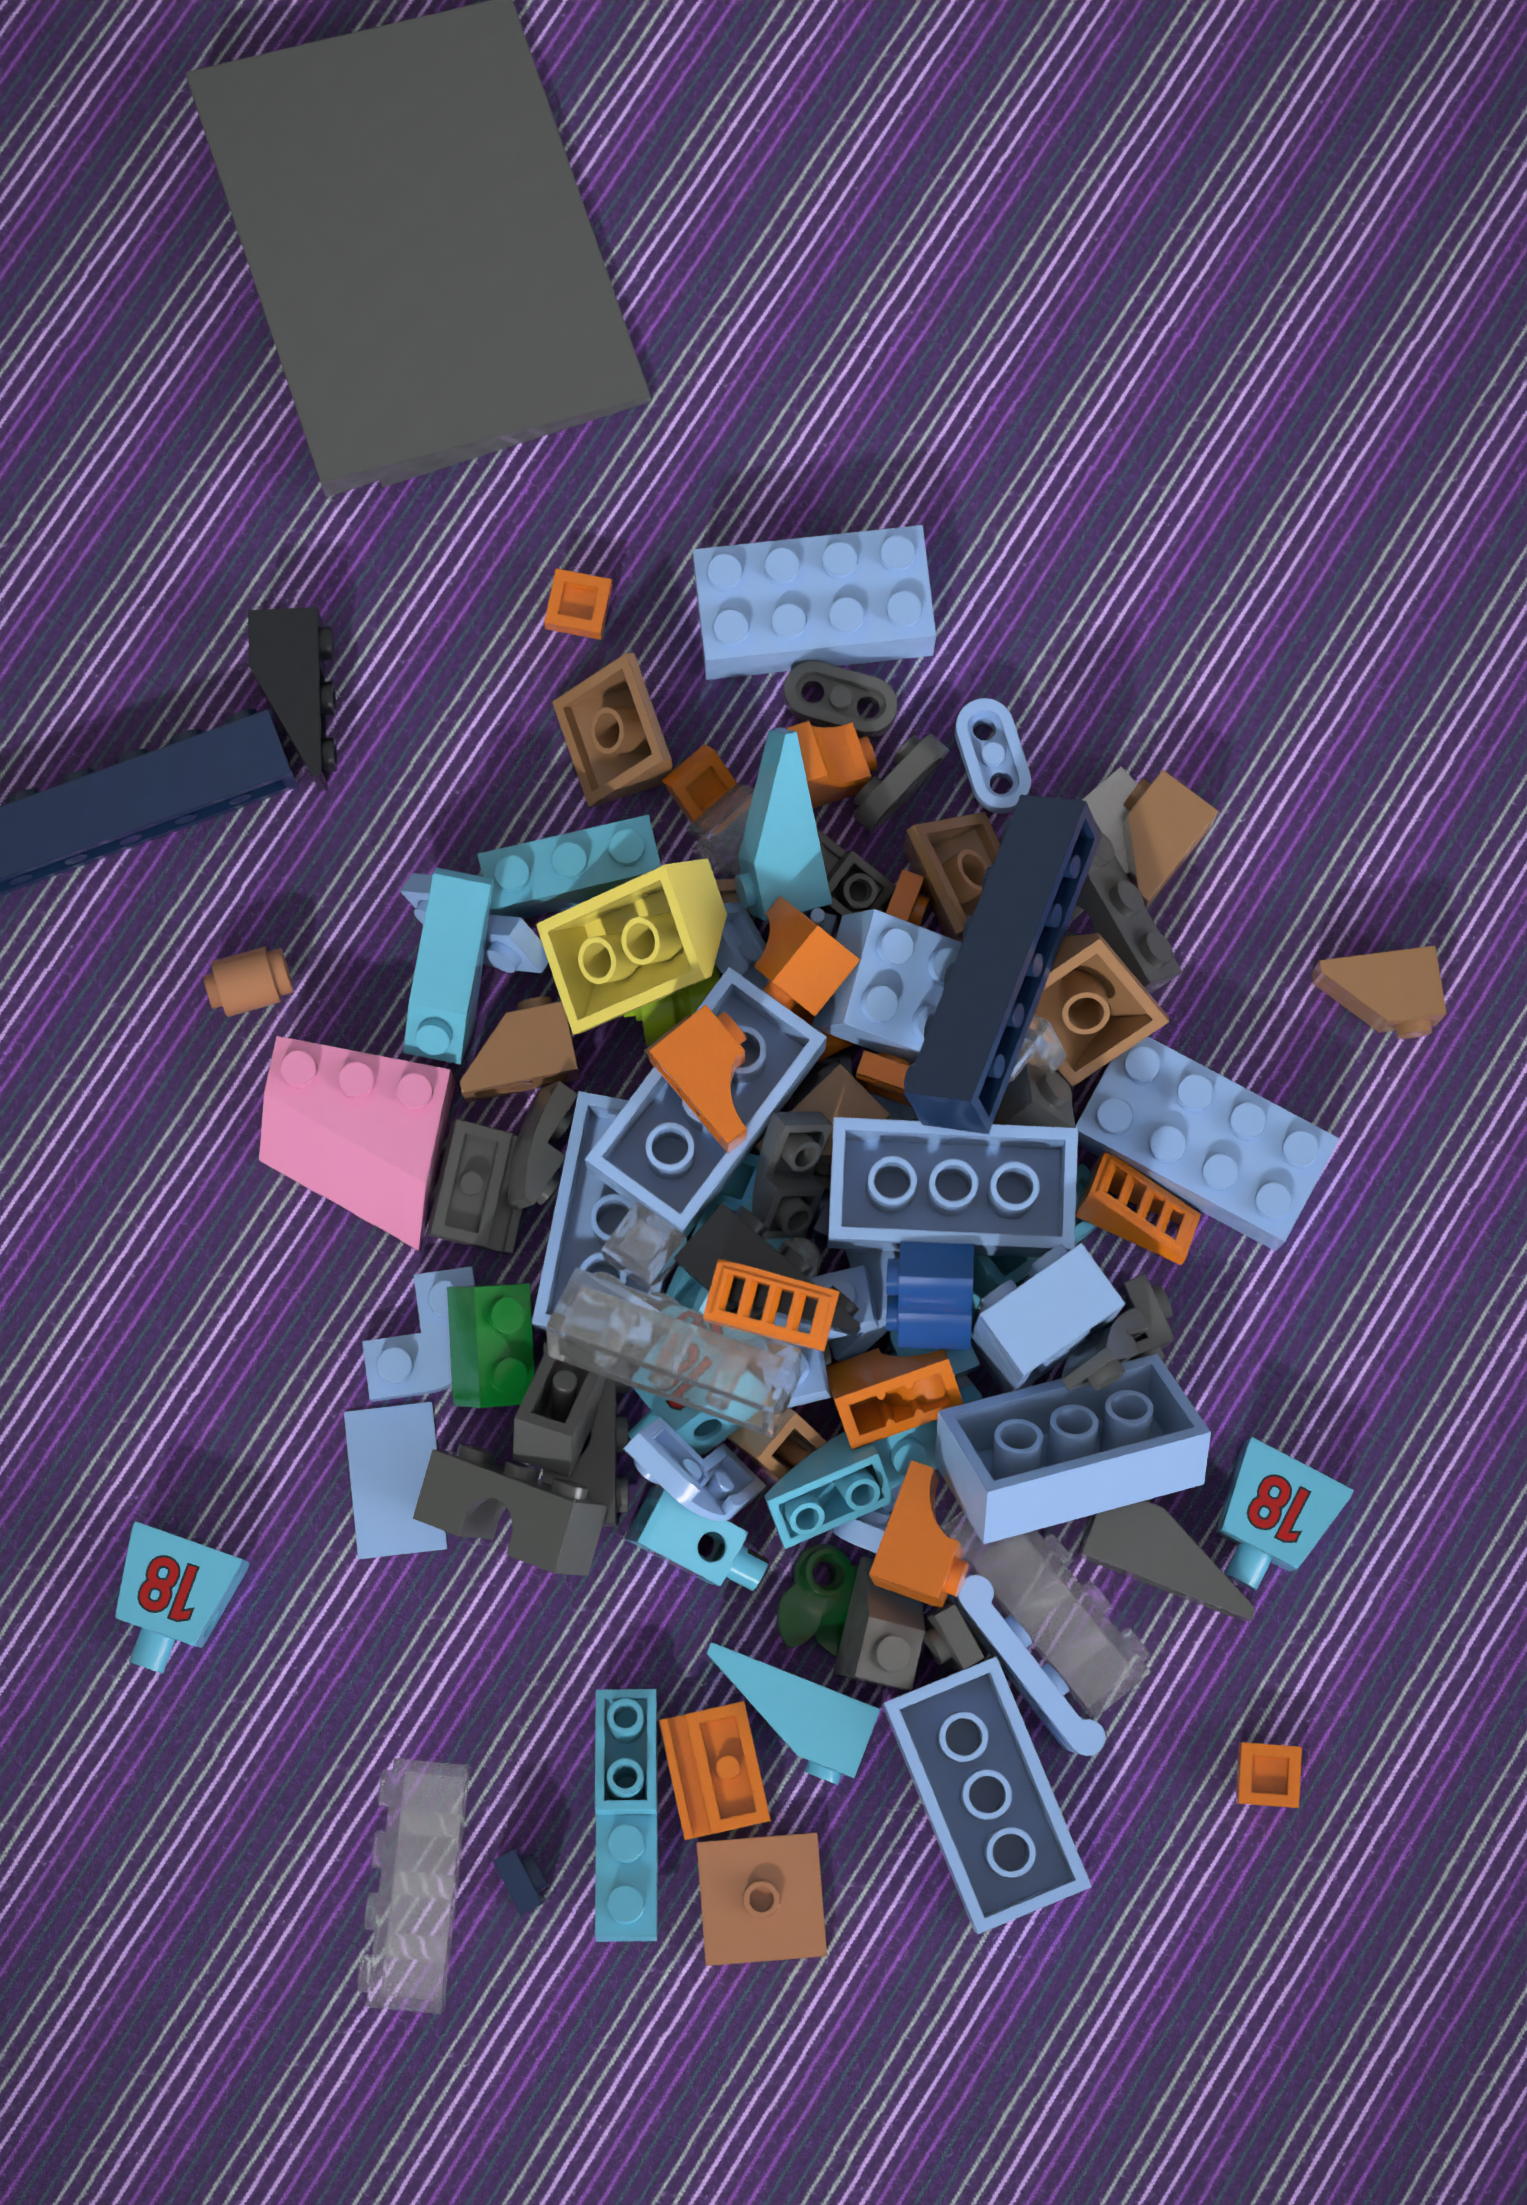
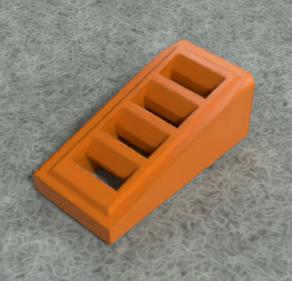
(1115, 1217)
(720, 1291)

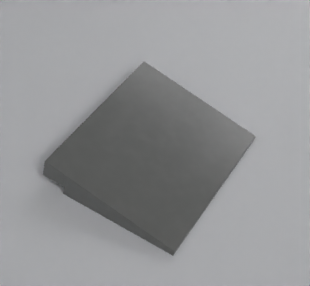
(417, 244)

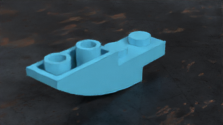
(847, 1483)
(626, 1815)

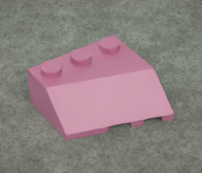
(358, 1130)

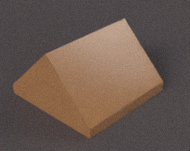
(613, 733)
(953, 861)
(1095, 1006)

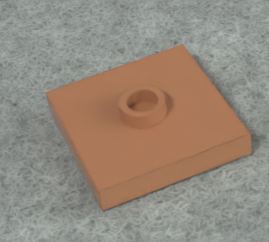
(761, 1899)

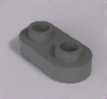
(843, 694)
(915, 764)

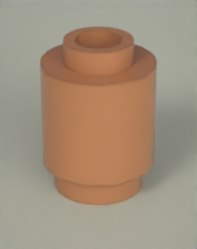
(248, 980)

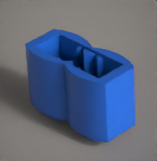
(931, 1295)

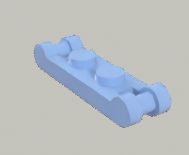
(1038, 1685)

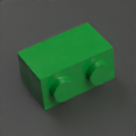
(490, 1344)

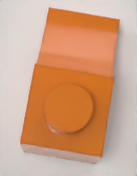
(834, 761)
(802, 960)
(700, 1066)
(890, 1394)
(914, 1551)

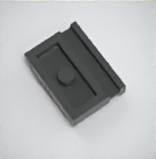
(473, 1189)

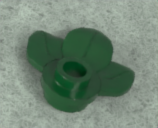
(817, 1609)

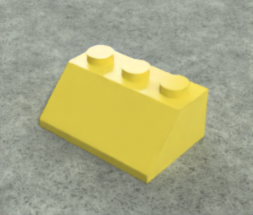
(635, 942)

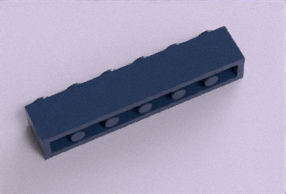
(141, 798)
(1002, 964)

